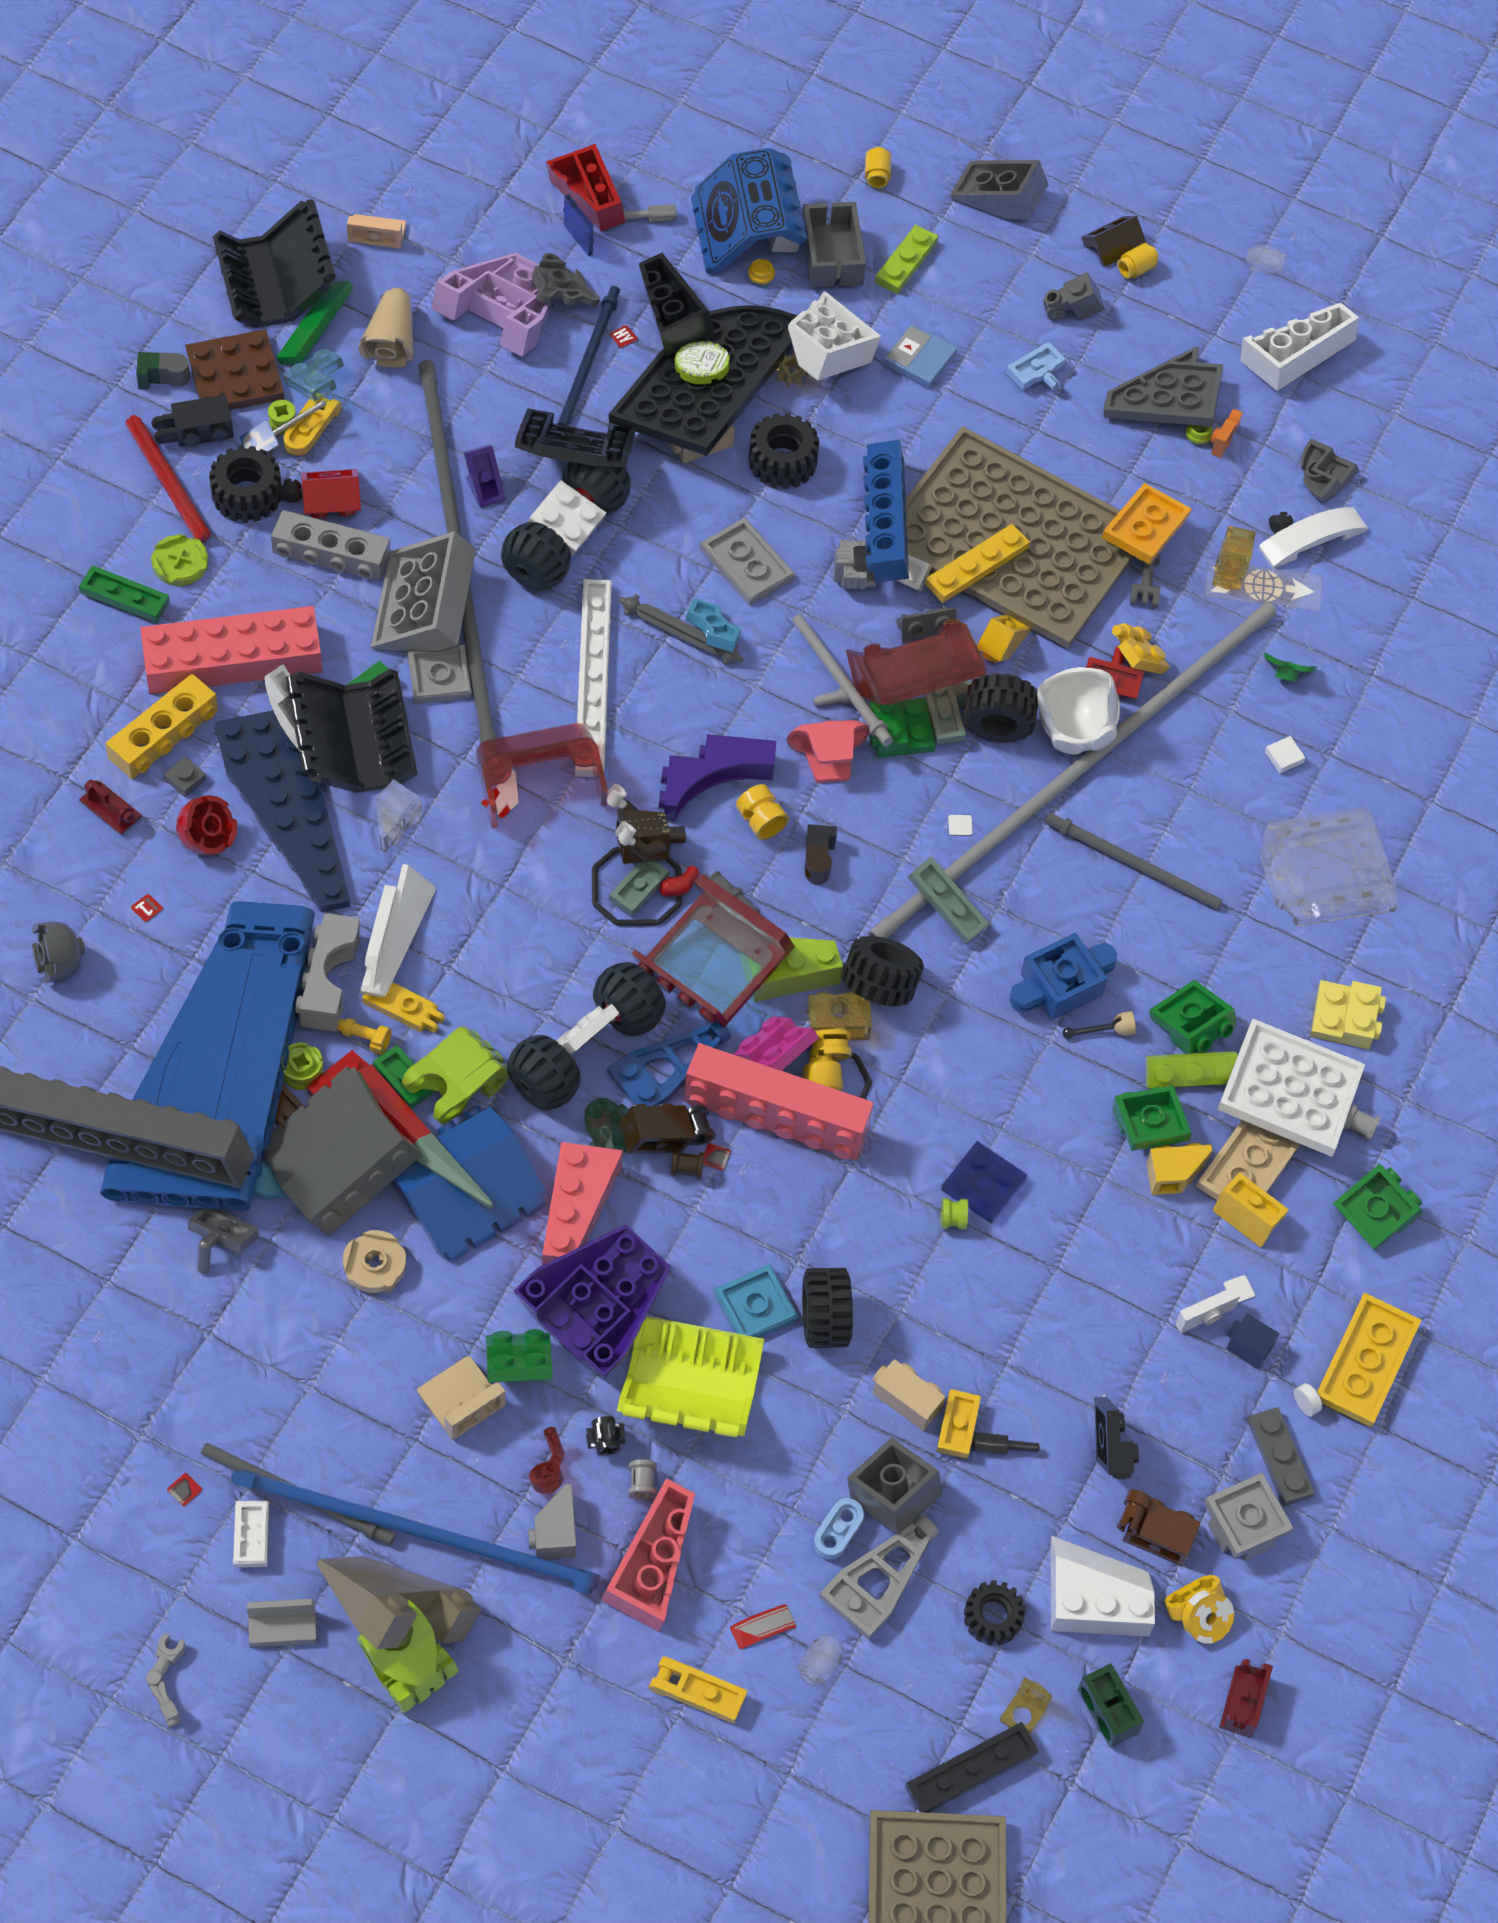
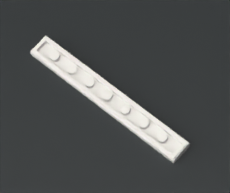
(594, 664)

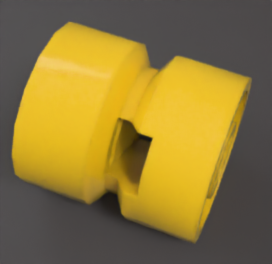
(762, 812)

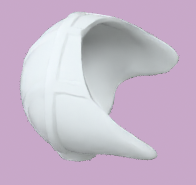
(1079, 709)

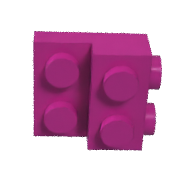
(777, 1043)

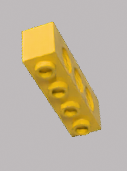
(168, 712)

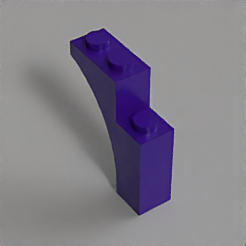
(718, 762)

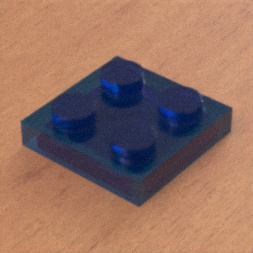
(984, 1181)

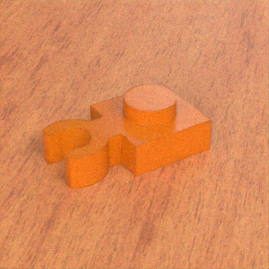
(1223, 436)

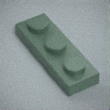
(948, 900)

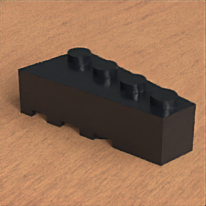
(674, 305)

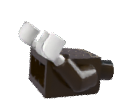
(642, 834)

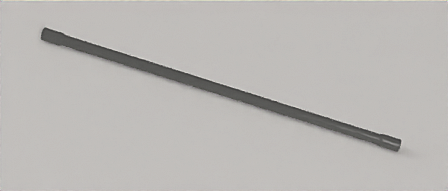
(429, 384)

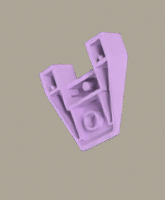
(500, 293)

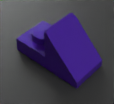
(484, 475)

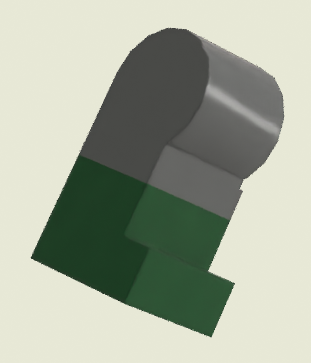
(162, 369)

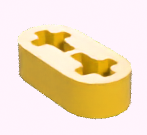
(1178, 1599)

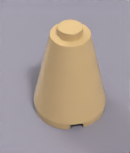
(390, 331)

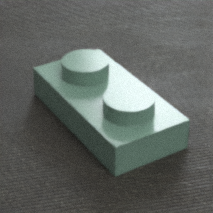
(638, 886)

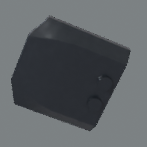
(573, 444)

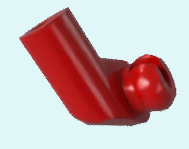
(680, 884)

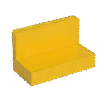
(1249, 1209)

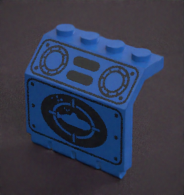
(744, 202)

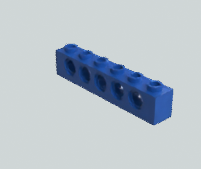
(886, 511)

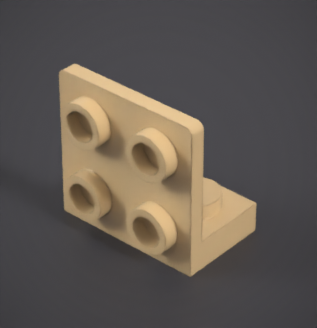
(461, 1397)

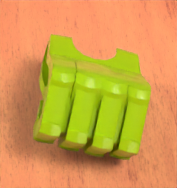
(457, 1072)
(413, 1666)

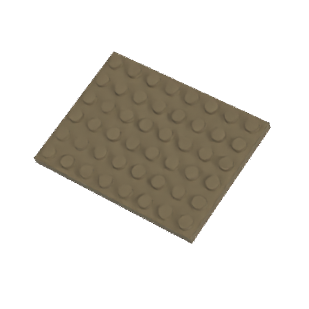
(985, 488)

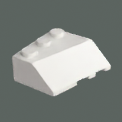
(831, 339)
(1098, 1593)

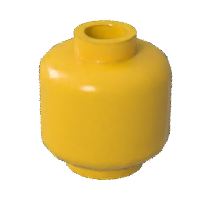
(824, 1072)

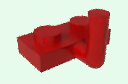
(1126, 678)

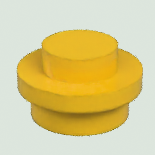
(761, 271)

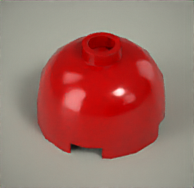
(206, 825)

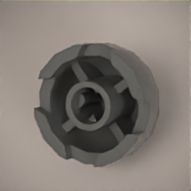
(56, 950)

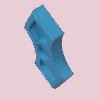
(717, 630)

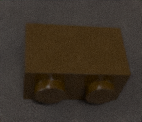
(656, 1128)

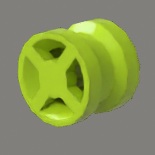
(283, 408)
(954, 1213)

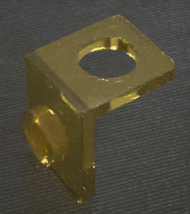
(1032, 1697)

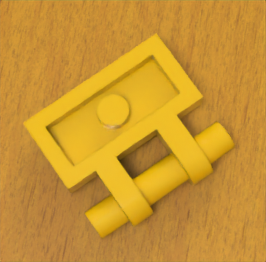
(1137, 649)

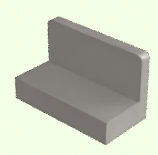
(282, 1622)

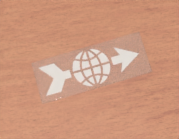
(1271, 586)

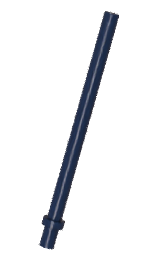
(608, 304)

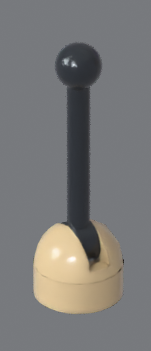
(1122, 1024)

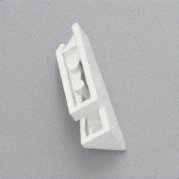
(394, 929)

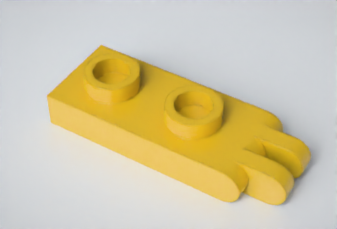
(406, 1008)

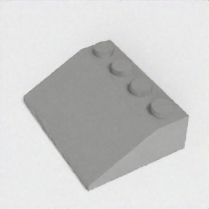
(424, 595)

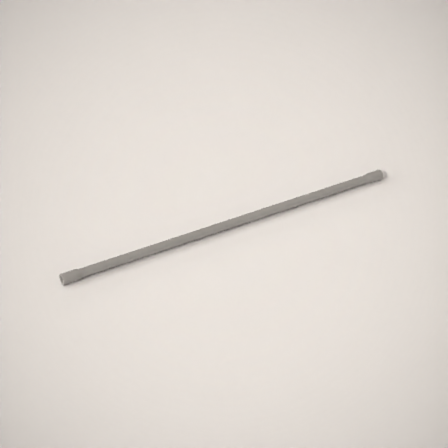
(1254, 622)

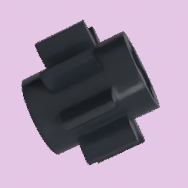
(605, 1435)

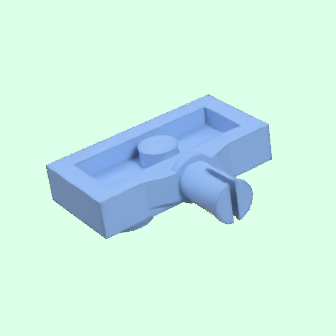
(1037, 367)

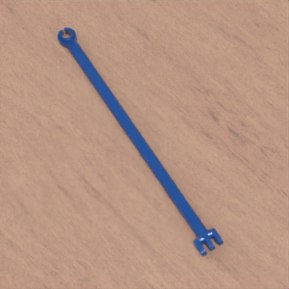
(583, 1580)

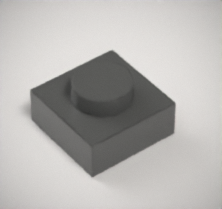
(185, 776)

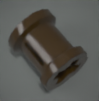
(687, 1164)

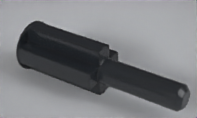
(1000, 1444)

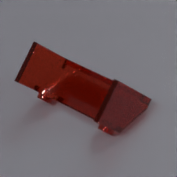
(918, 666)
(499, 755)

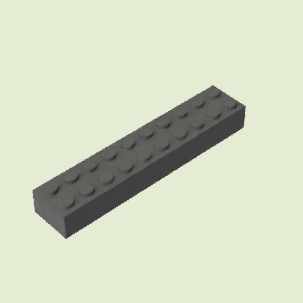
(123, 1128)

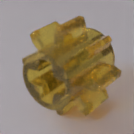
(786, 376)

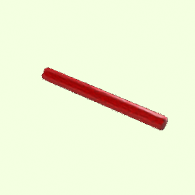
(167, 478)

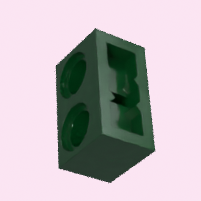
(1110, 1705)

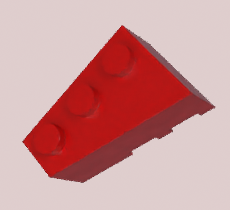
(589, 184)

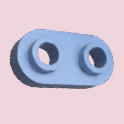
(837, 1530)

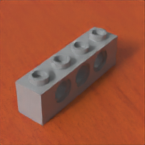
(321, 535)

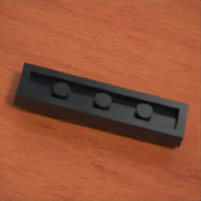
(971, 1768)

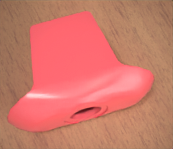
(829, 747)

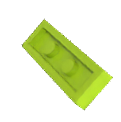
(906, 259)
(1189, 1069)

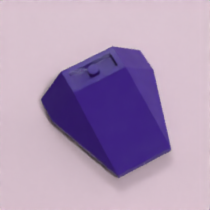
(597, 1297)

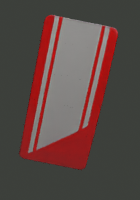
(762, 1626)

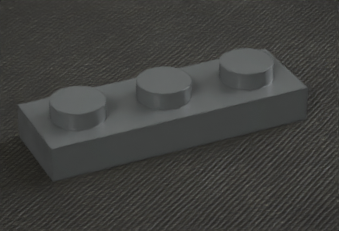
(1280, 1456)

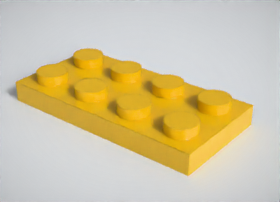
(1367, 1359)

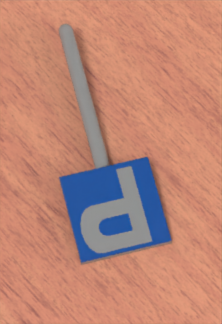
(265, 438)

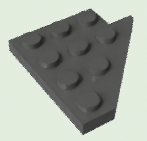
(1170, 393)

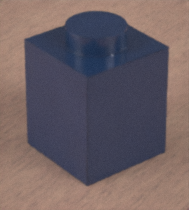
(1251, 1340)

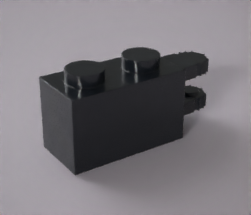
(195, 422)

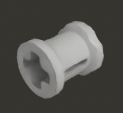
(1361, 1122)
(642, 1479)

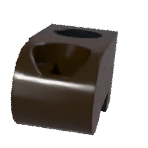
(817, 860)

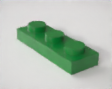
(124, 593)

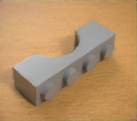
(322, 1001)

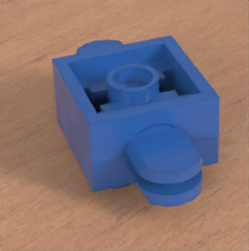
(1056, 965)

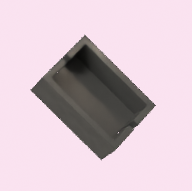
(836, 249)

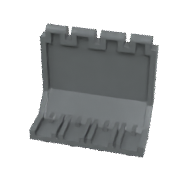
(338, 1152)

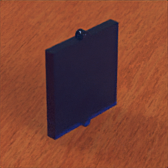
(578, 225)

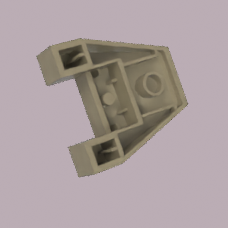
(378, 1604)

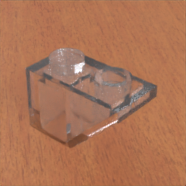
(395, 812)

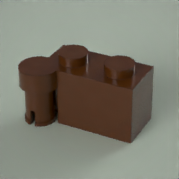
(1157, 1528)

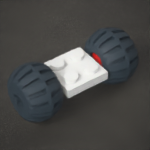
(542, 548)
(543, 1066)

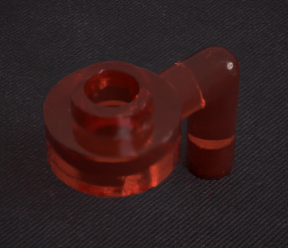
(548, 1475)

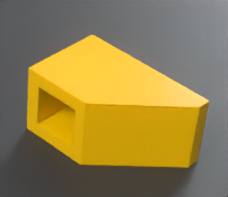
(1175, 1167)

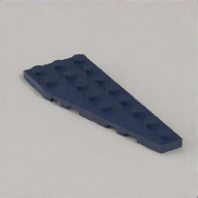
(285, 802)

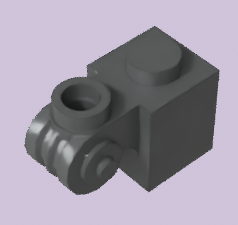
(1078, 295)

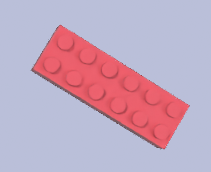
(231, 648)
(778, 1102)

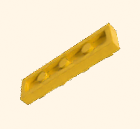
(977, 563)

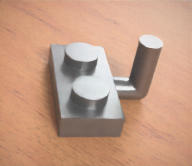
(220, 1229)

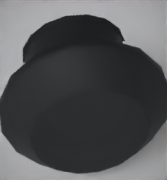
(291, 491)
(1280, 522)

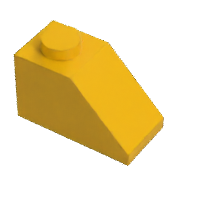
(1002, 638)

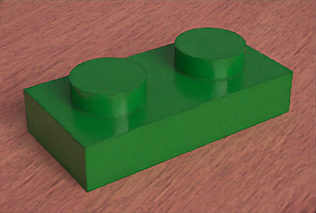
(392, 1067)

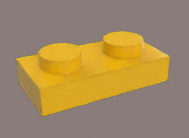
(958, 1424)

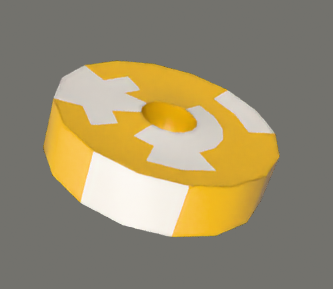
(1219, 1622)

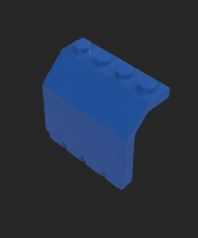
(495, 1163)

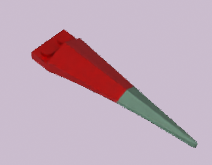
(406, 1121)

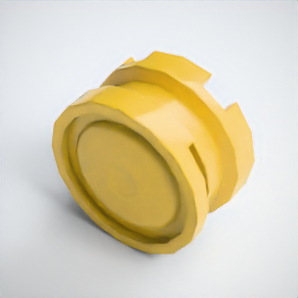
(832, 1043)

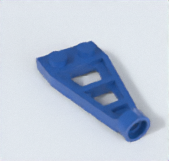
(639, 1085)

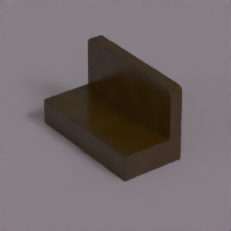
(1115, 238)

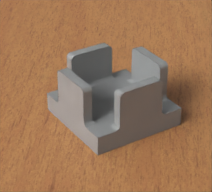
(1247, 1518)

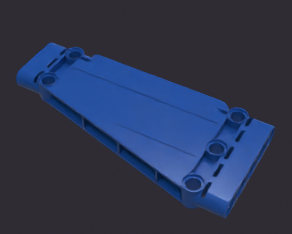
(226, 1051)

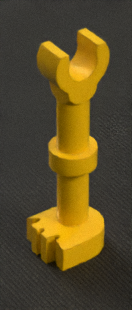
(378, 1038)

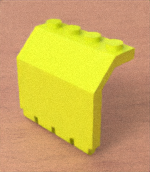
(692, 1377)

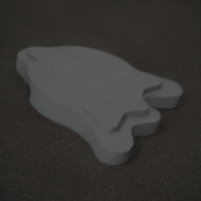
(559, 283)

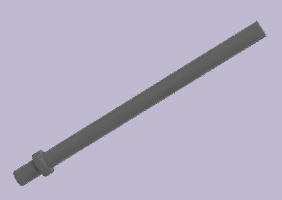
(1112, 850)
(370, 1529)

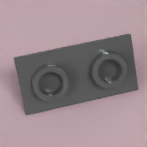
(923, 625)

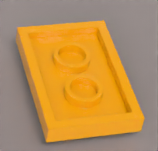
(1146, 523)

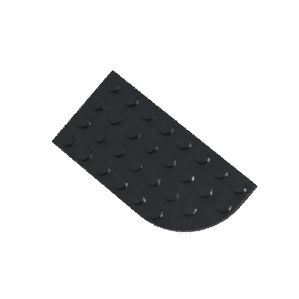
(700, 414)

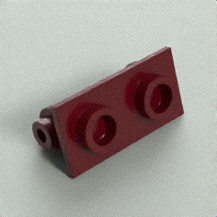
(109, 806)

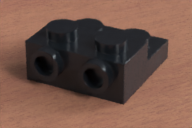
(1113, 1446)

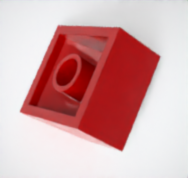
(331, 492)

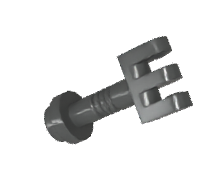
(1146, 589)

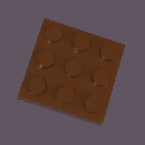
(237, 367)

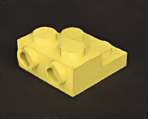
(1348, 1013)

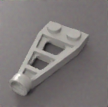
(855, 1603)

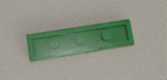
(314, 323)

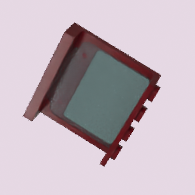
(716, 954)

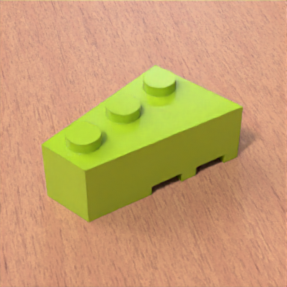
(807, 967)

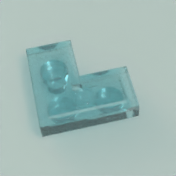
(312, 375)

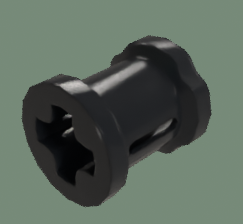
(700, 1125)

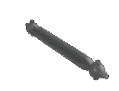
(676, 628)

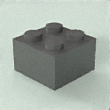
(895, 1486)

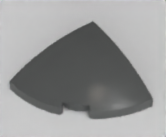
(1325, 471)

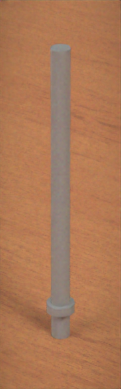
(877, 727)

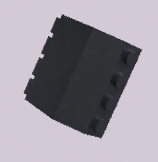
(277, 273)
(352, 732)

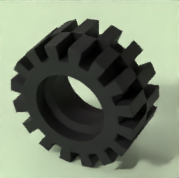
(999, 1594)

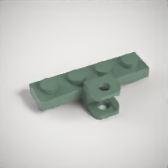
(944, 712)

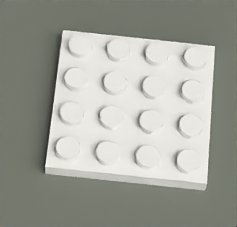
(1291, 1087)

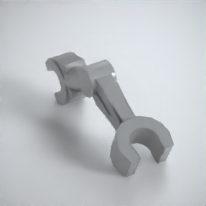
(156, 1676)

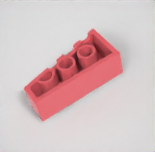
(579, 1192)
(650, 1564)

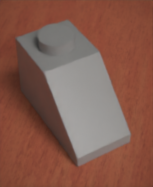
(555, 1527)

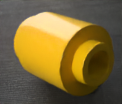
(877, 167)
(1137, 261)

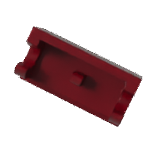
(1245, 1698)

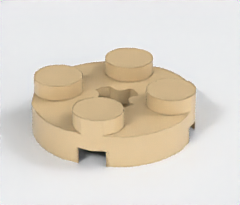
(379, 1278)

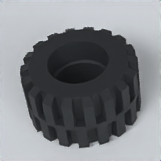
(243, 466)
(783, 468)
(1001, 708)
(882, 971)
(827, 1307)

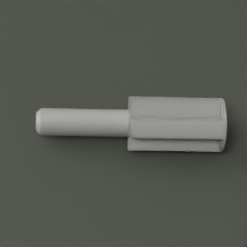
(654, 213)

